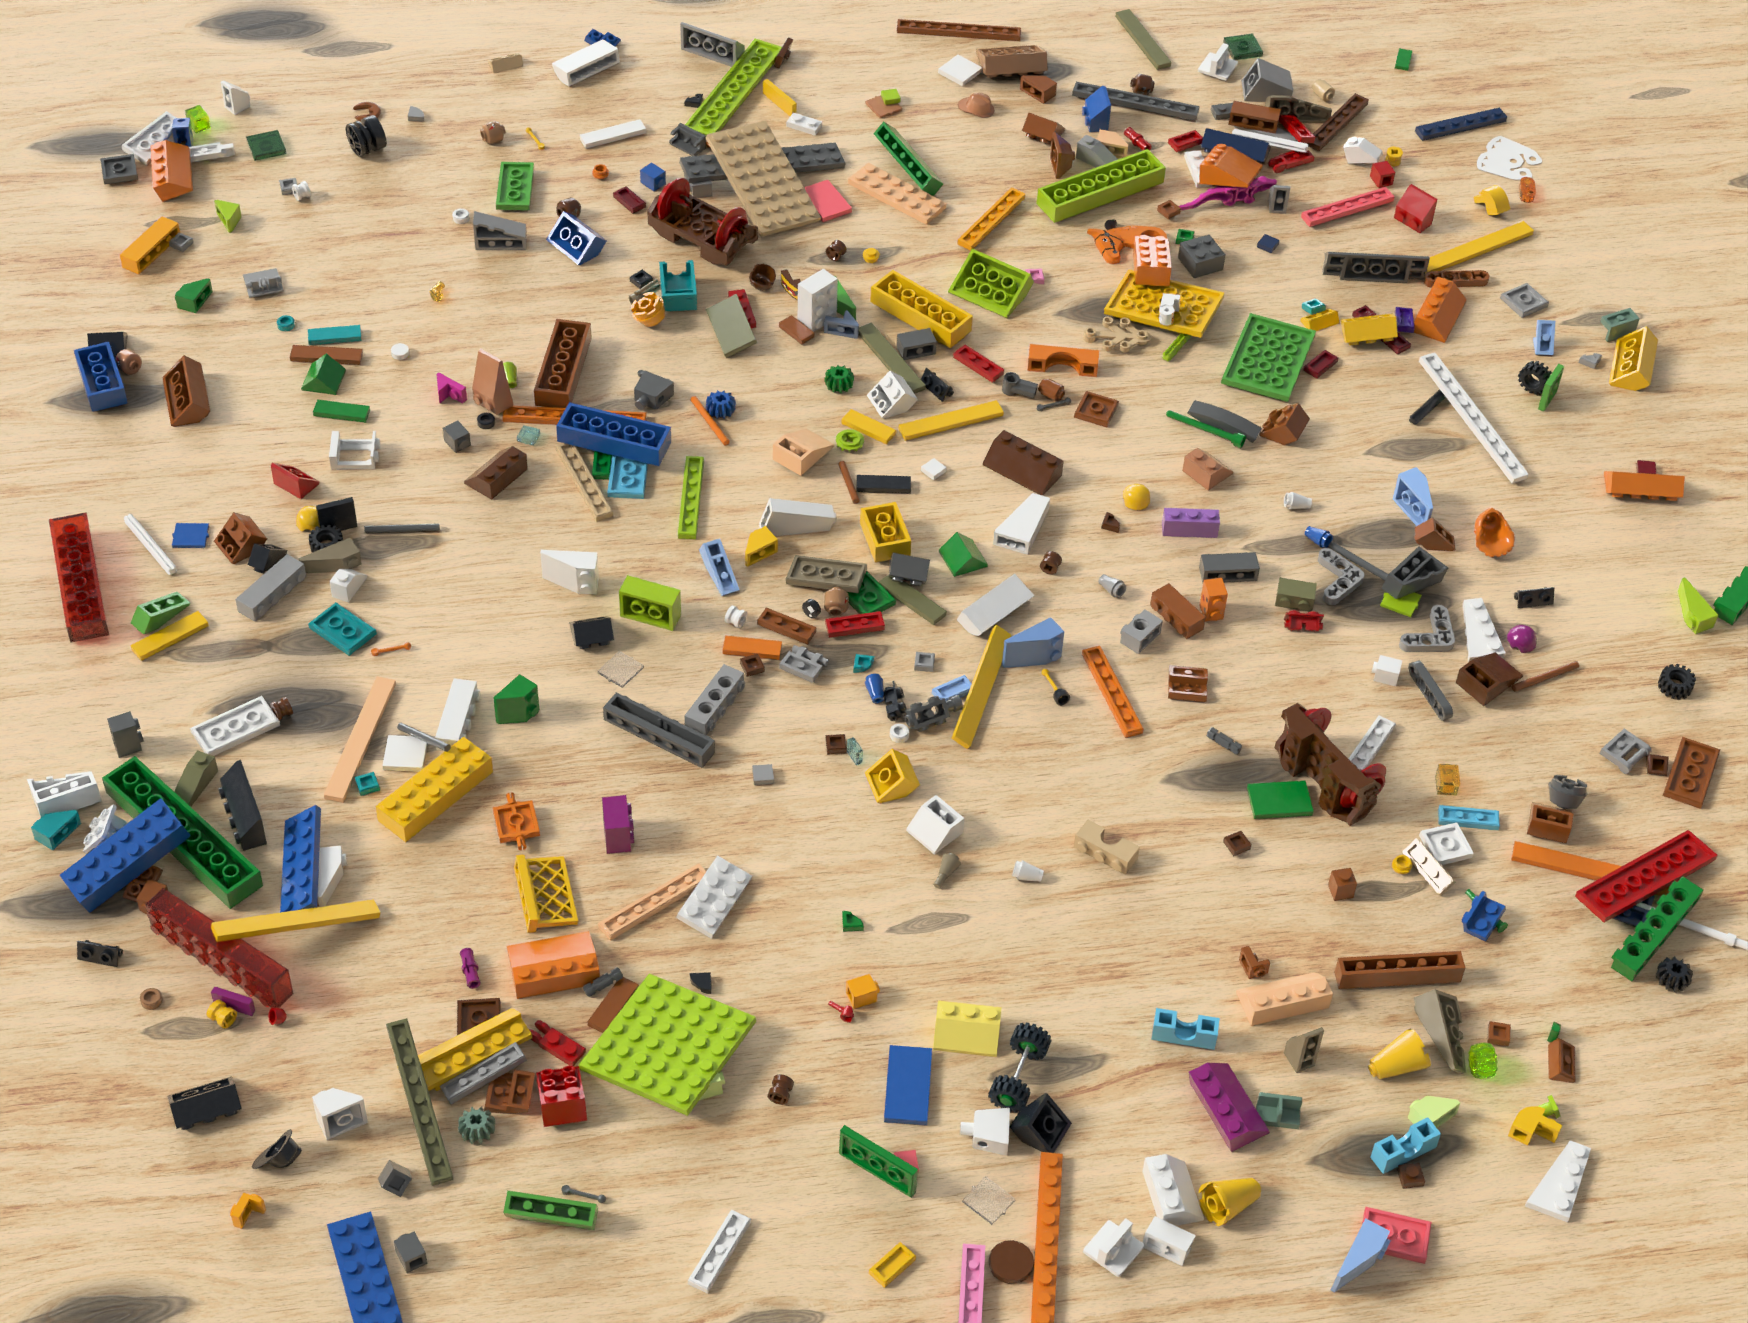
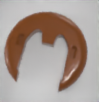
(373, 108)

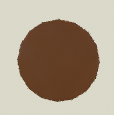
(1011, 1261)

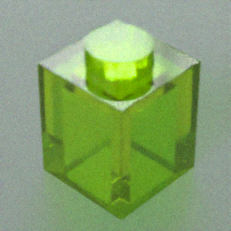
(198, 118)

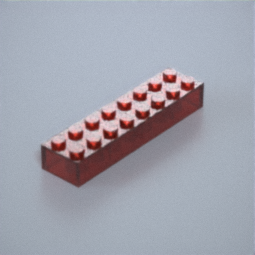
(78, 577)
(233, 958)

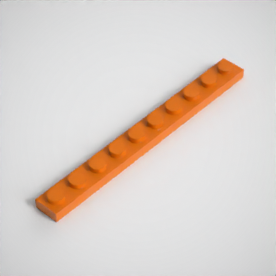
(1046, 1238)

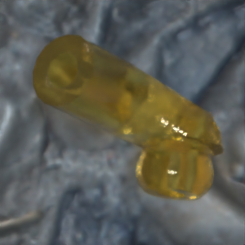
(435, 291)

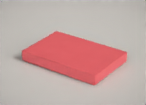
(827, 200)
(1407, 1234)

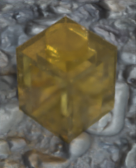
(1447, 779)

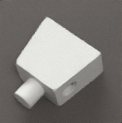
(989, 1130)

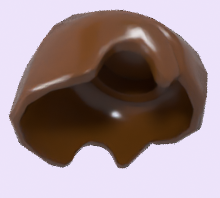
(762, 277)

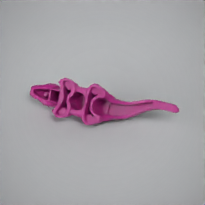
(1231, 194)

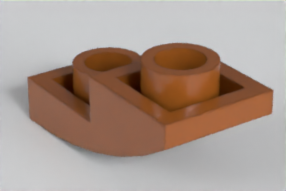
(135, 886)

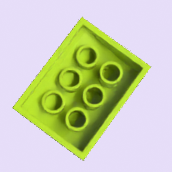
(991, 283)

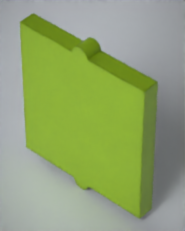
(1403, 605)

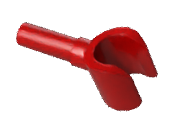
(846, 1012)

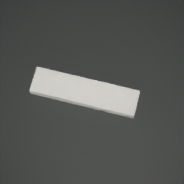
(612, 134)
(1372, 742)
(719, 1251)

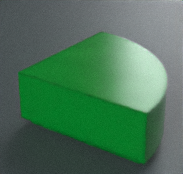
(851, 922)
(1554, 1032)

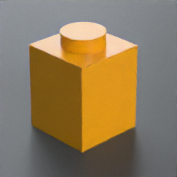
(862, 991)

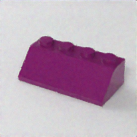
(1227, 1104)

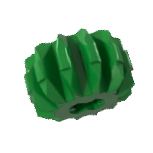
(839, 378)

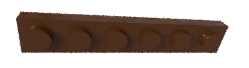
(1338, 121)

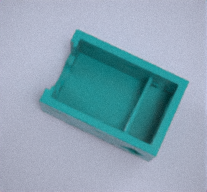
(678, 290)

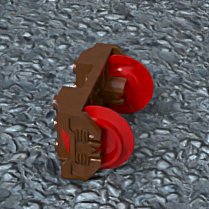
(716, 233)
(1342, 784)

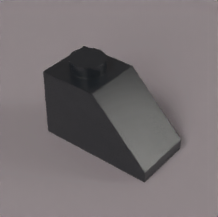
(265, 556)

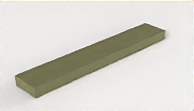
(1143, 39)
(889, 356)

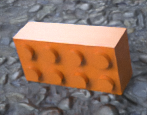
(1152, 260)

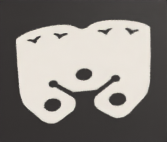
(1499, 158)

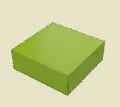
(890, 96)

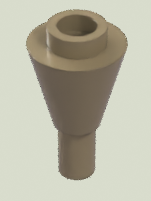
(949, 864)

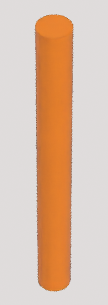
(709, 420)

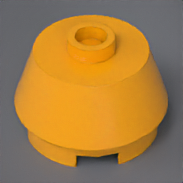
(649, 309)

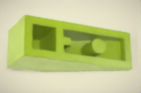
(1696, 611)

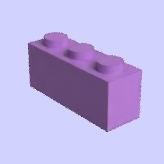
(1190, 522)

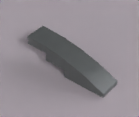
(1224, 420)

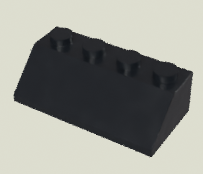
(242, 808)

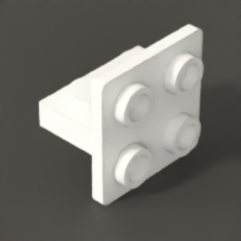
(1218, 64)
(103, 828)
(1114, 1247)

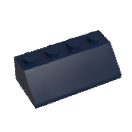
(1252, 148)

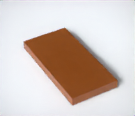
(1691, 772)

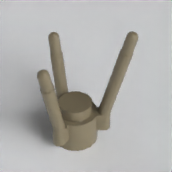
(637, 295)

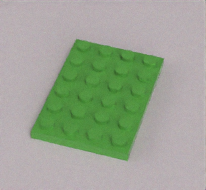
(1268, 357)

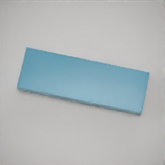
(1469, 817)

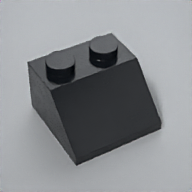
(592, 631)

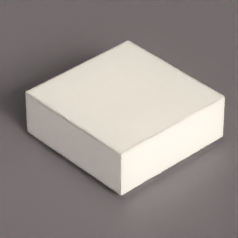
(933, 469)

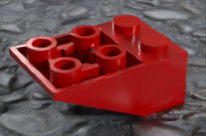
(561, 1096)

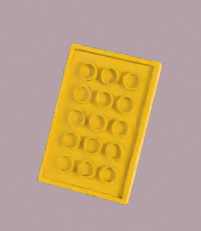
(1143, 303)

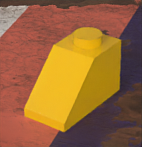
(760, 546)

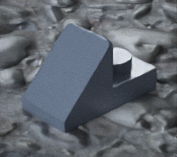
(842, 327)

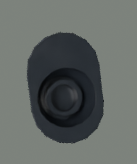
(280, 1153)

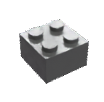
(1201, 256)

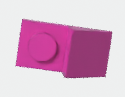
(450, 388)

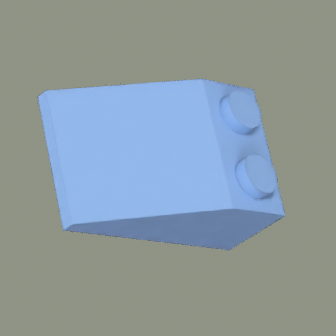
(1413, 495)
(1367, 1247)

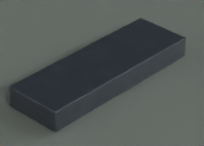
(883, 484)

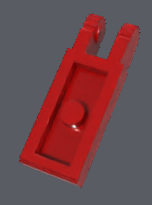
(1290, 160)
(557, 1044)

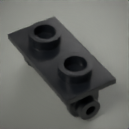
(936, 385)
(1535, 597)
(897, 708)
(98, 953)

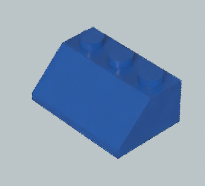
(575, 239)

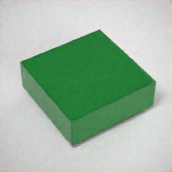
(1184, 235)

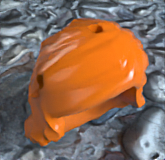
(1493, 533)

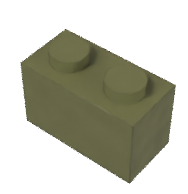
(1295, 594)

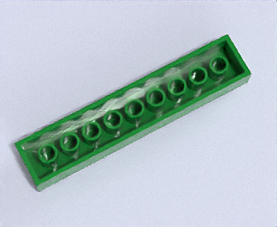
(205, 851)

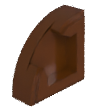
(1110, 523)

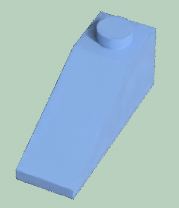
(719, 567)

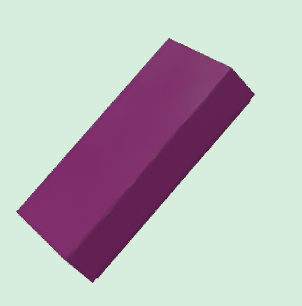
(234, 1000)

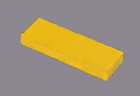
(779, 97)
(868, 426)

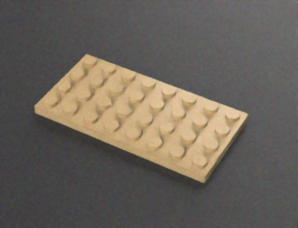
(763, 178)

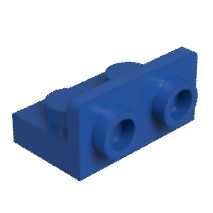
(1482, 916)

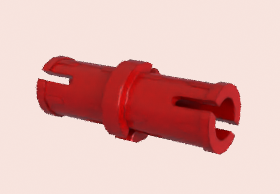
(1137, 139)

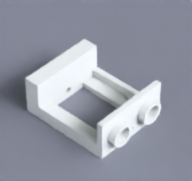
(353, 444)

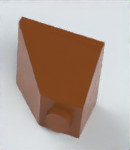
(1061, 155)

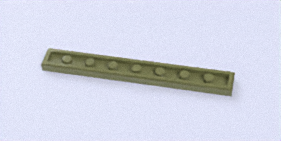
(419, 1102)

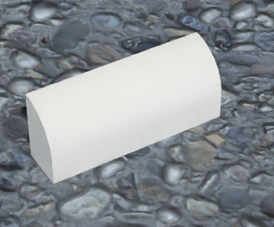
(586, 62)
(994, 605)

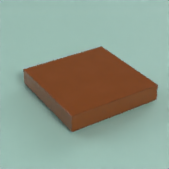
(1096, 409)

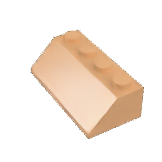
(1285, 998)

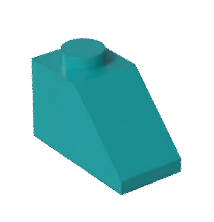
(55, 827)

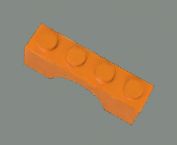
(1082, 360)

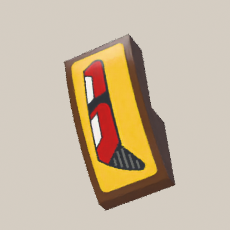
(789, 284)

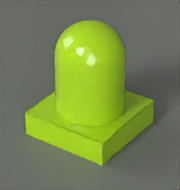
(1550, 1107)

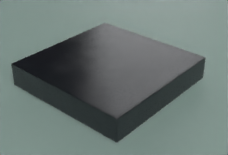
(338, 514)

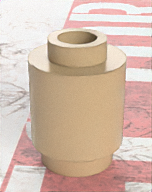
(1323, 90)

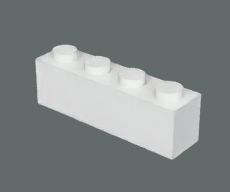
(458, 711)

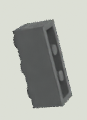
(1230, 567)

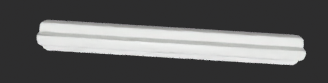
(1274, 141)
(150, 544)

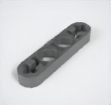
(1430, 690)

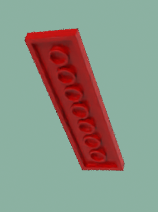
(1645, 876)

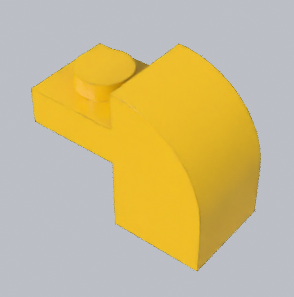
(1494, 199)
(1531, 1121)

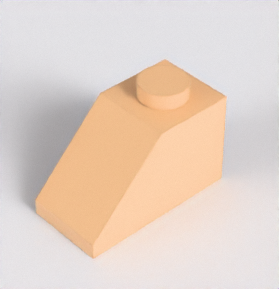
(1113, 143)

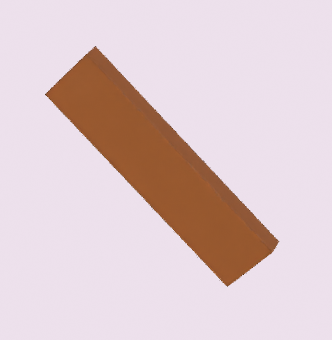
(305, 353)

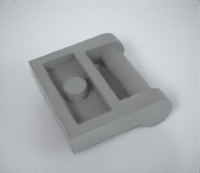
(1620, 746)

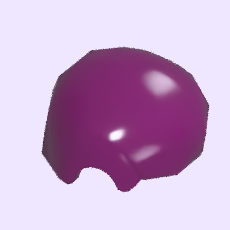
(1522, 637)

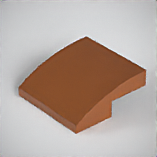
(1187, 683)
(510, 1093)

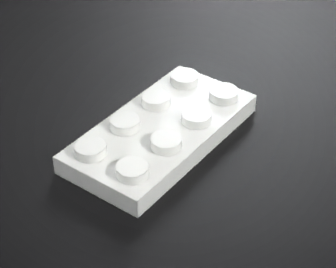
(714, 897)

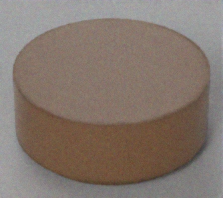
(151, 998)

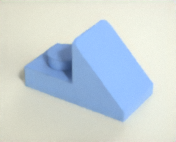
(1544, 337)

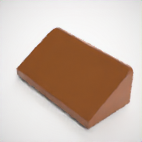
(1561, 1061)

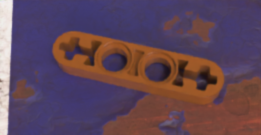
(1476, 278)

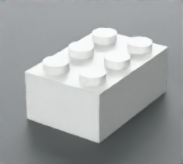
(817, 299)

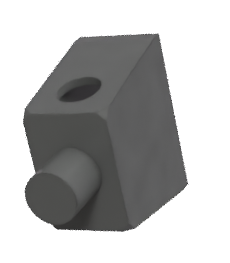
(652, 391)

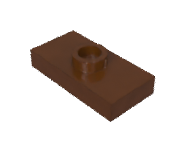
(784, 53)

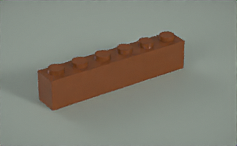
(1399, 970)

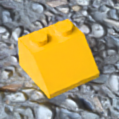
(892, 777)

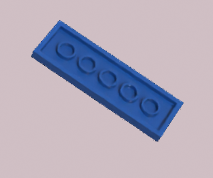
(301, 860)
(364, 1270)

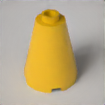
(1400, 1057)
(1227, 1198)

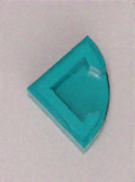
(863, 663)

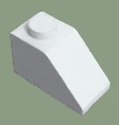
(234, 98)
(1361, 151)
(346, 584)

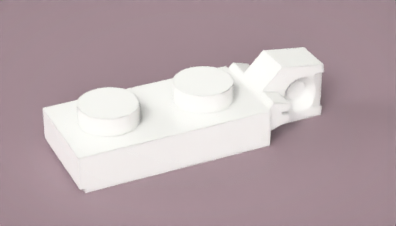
(211, 151)

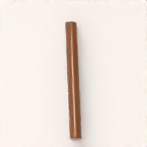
(1545, 676)

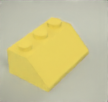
(967, 1028)

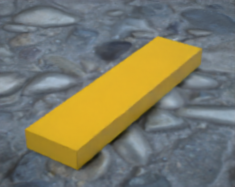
(169, 635)

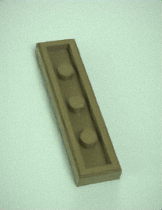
(914, 600)

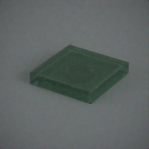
(1243, 46)
(266, 145)

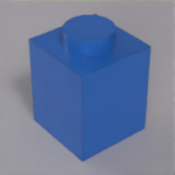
(652, 176)

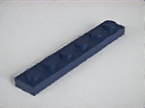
(1461, 124)

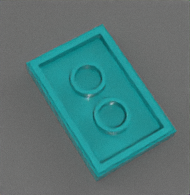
(342, 629)

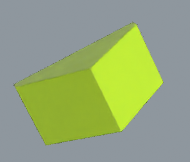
(228, 213)

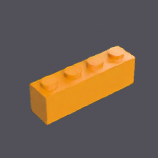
(149, 245)

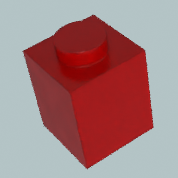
(1382, 174)

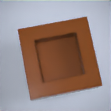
(1169, 209)
(1499, 1033)

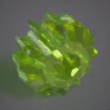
(1482, 1060)

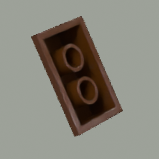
(498, 472)

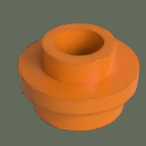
(600, 171)

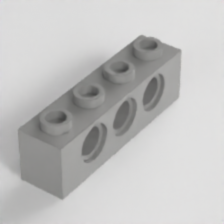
(715, 699)

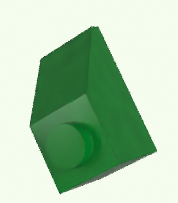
(193, 295)

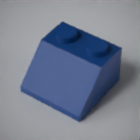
(1097, 110)

